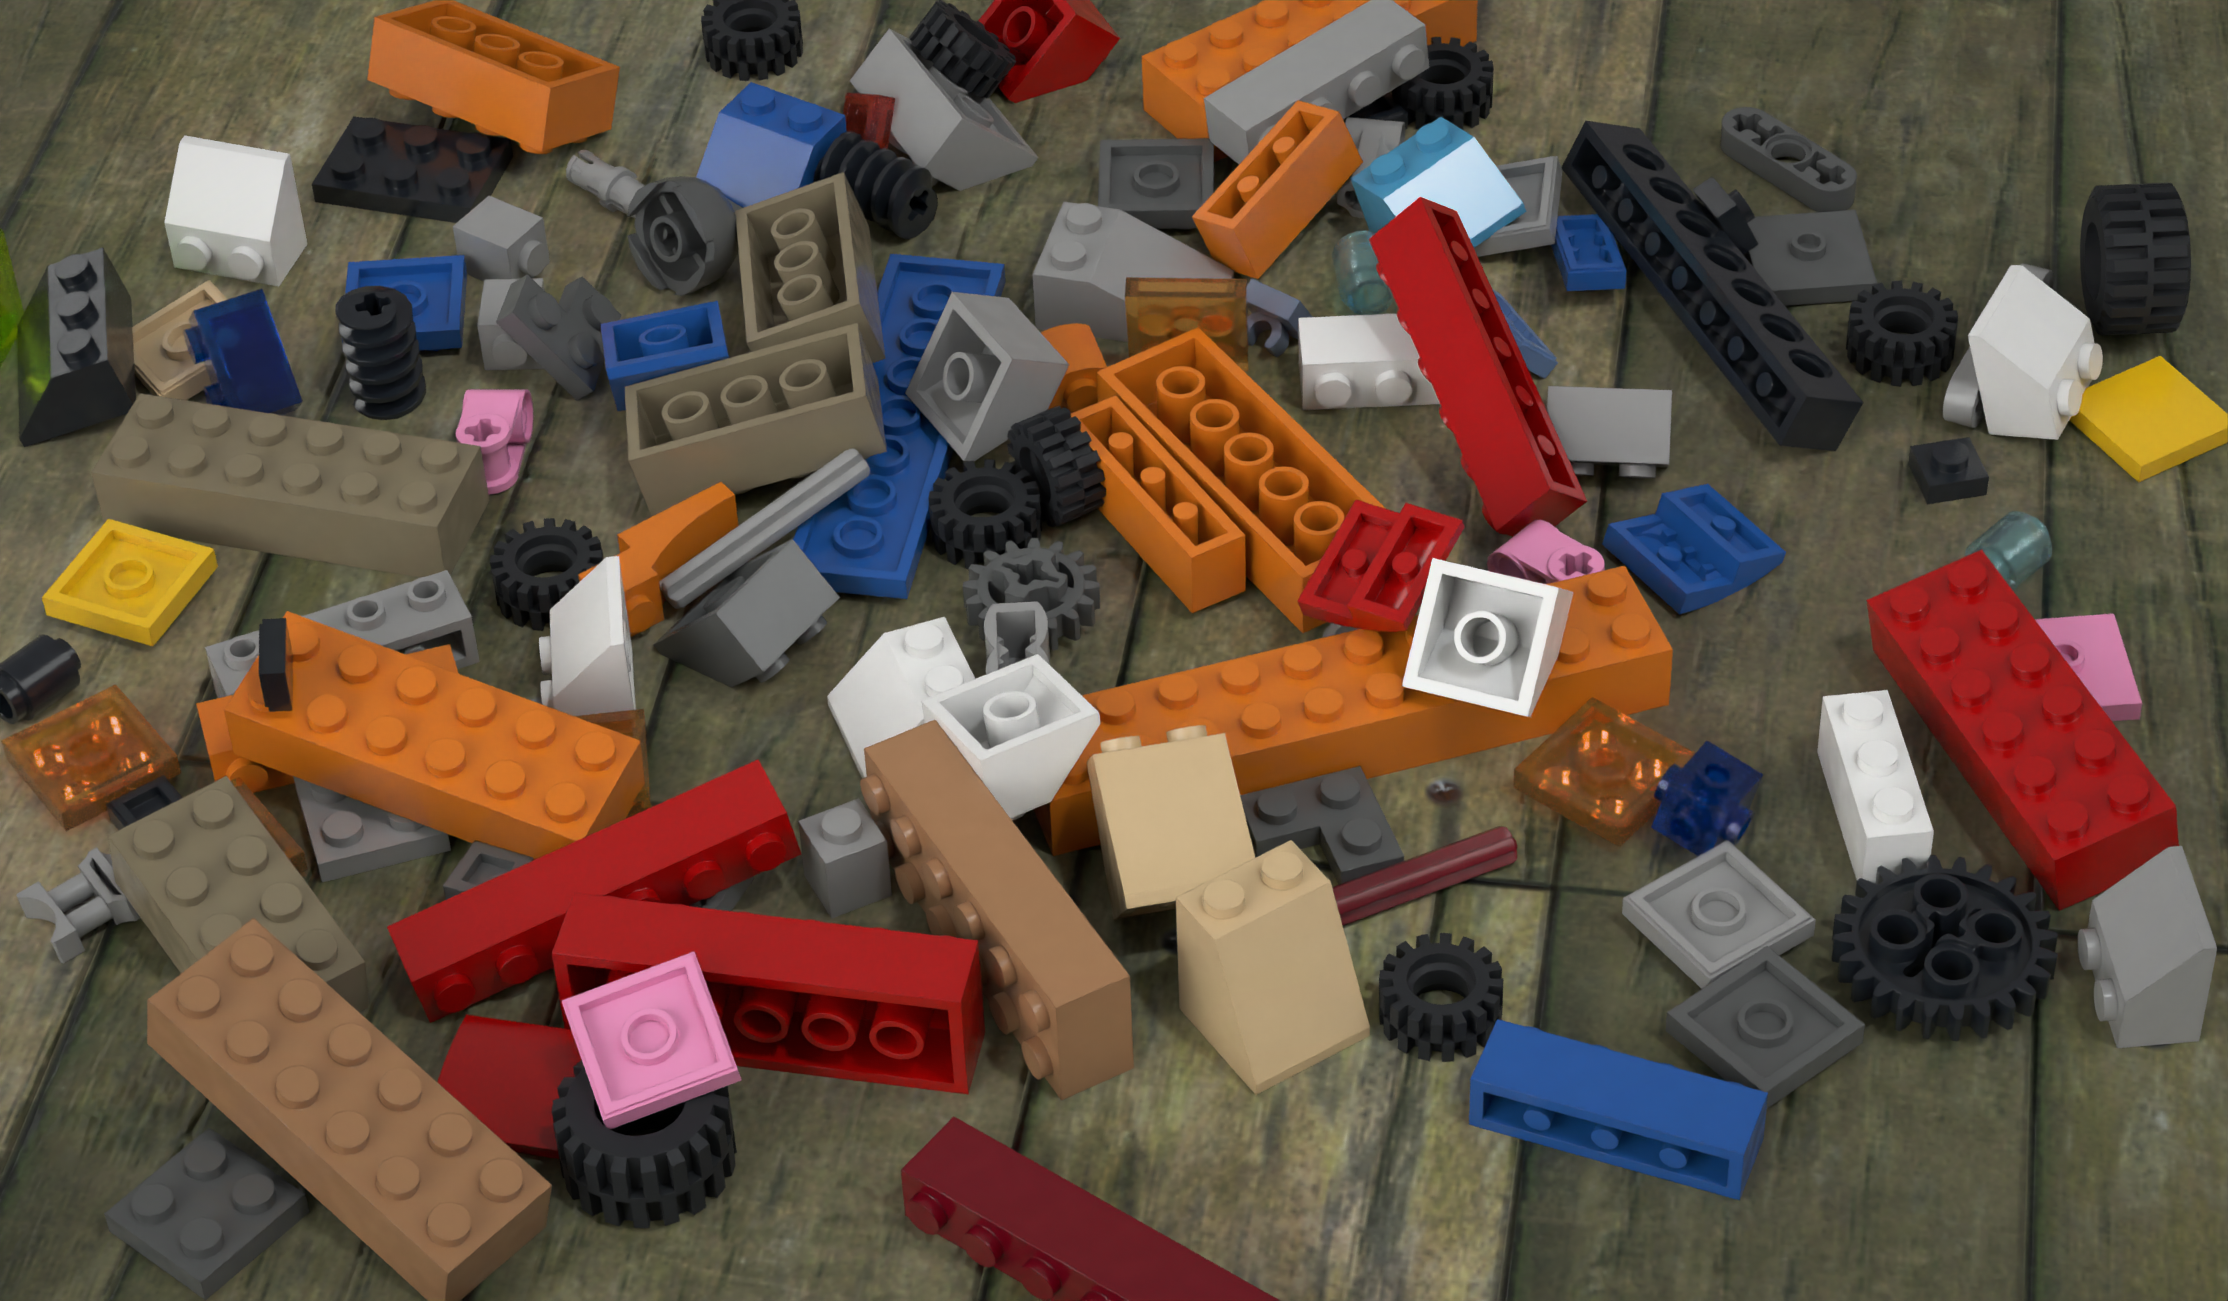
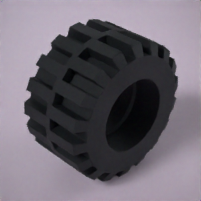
(2135, 259)
(643, 1174)

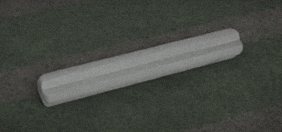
(764, 528)

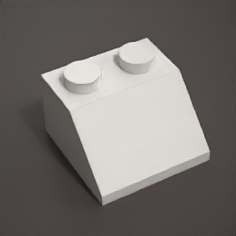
(234, 212)
(2032, 358)
(1486, 637)
(590, 647)
(891, 680)
(1017, 730)

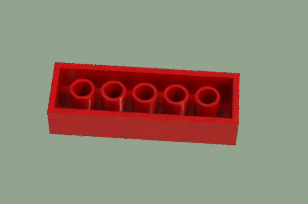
(2022, 728)
(798, 989)

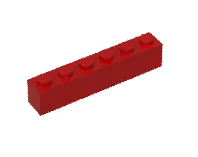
(1475, 369)
(661, 855)

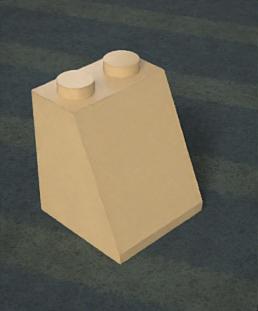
(1166, 817)
(1268, 968)

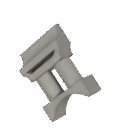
(94, 879)

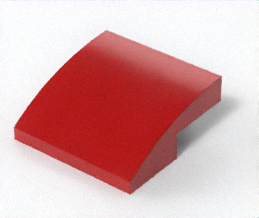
(1378, 566)
(510, 1077)

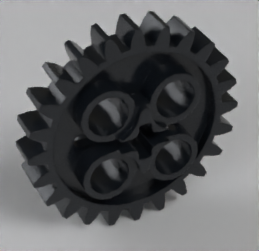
(1944, 947)

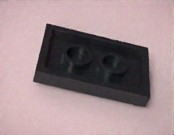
(411, 169)

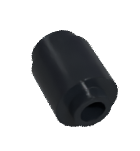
(37, 678)

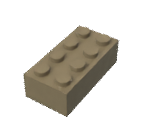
(808, 266)
(754, 417)
(212, 868)

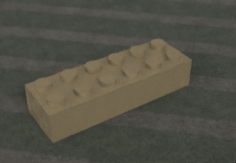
(292, 486)

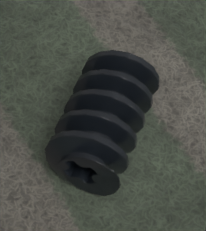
(884, 186)
(381, 352)

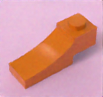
(666, 543)

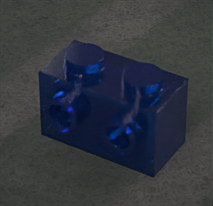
(243, 355)

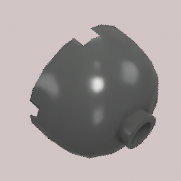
(682, 233)

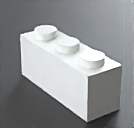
(1359, 363)
(1873, 784)

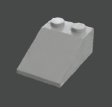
(1088, 263)

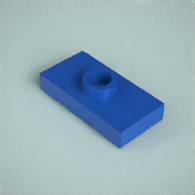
(1587, 254)

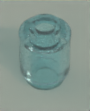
(1358, 276)
(2015, 546)

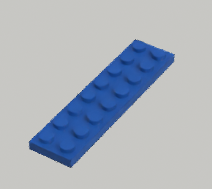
(878, 528)

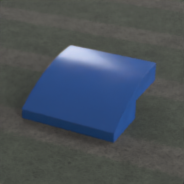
(1693, 548)

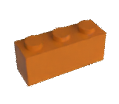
(1278, 189)

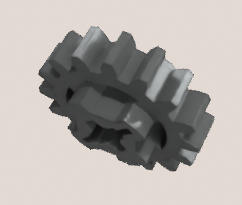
(1034, 574)

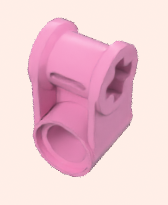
(502, 427)
(1544, 555)

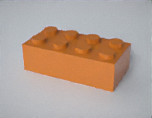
(493, 75)

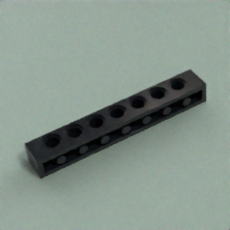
(1712, 287)

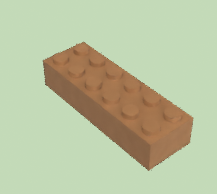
(984, 882)
(348, 1114)

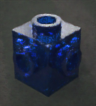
(1706, 800)

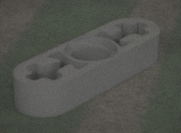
(1816, 181)

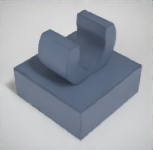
(1273, 312)

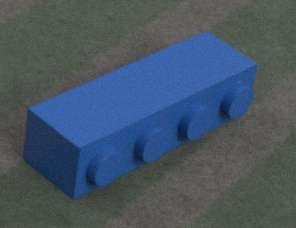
(1618, 1108)

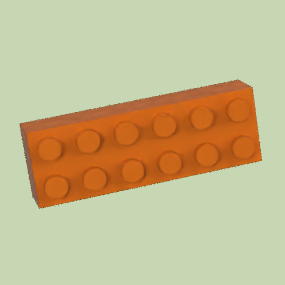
(1197, 65)
(1244, 456)
(436, 745)

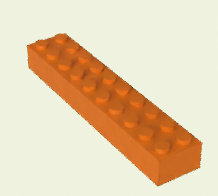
(1345, 706)

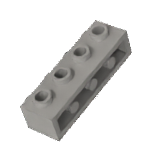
(1333, 68)
(400, 618)

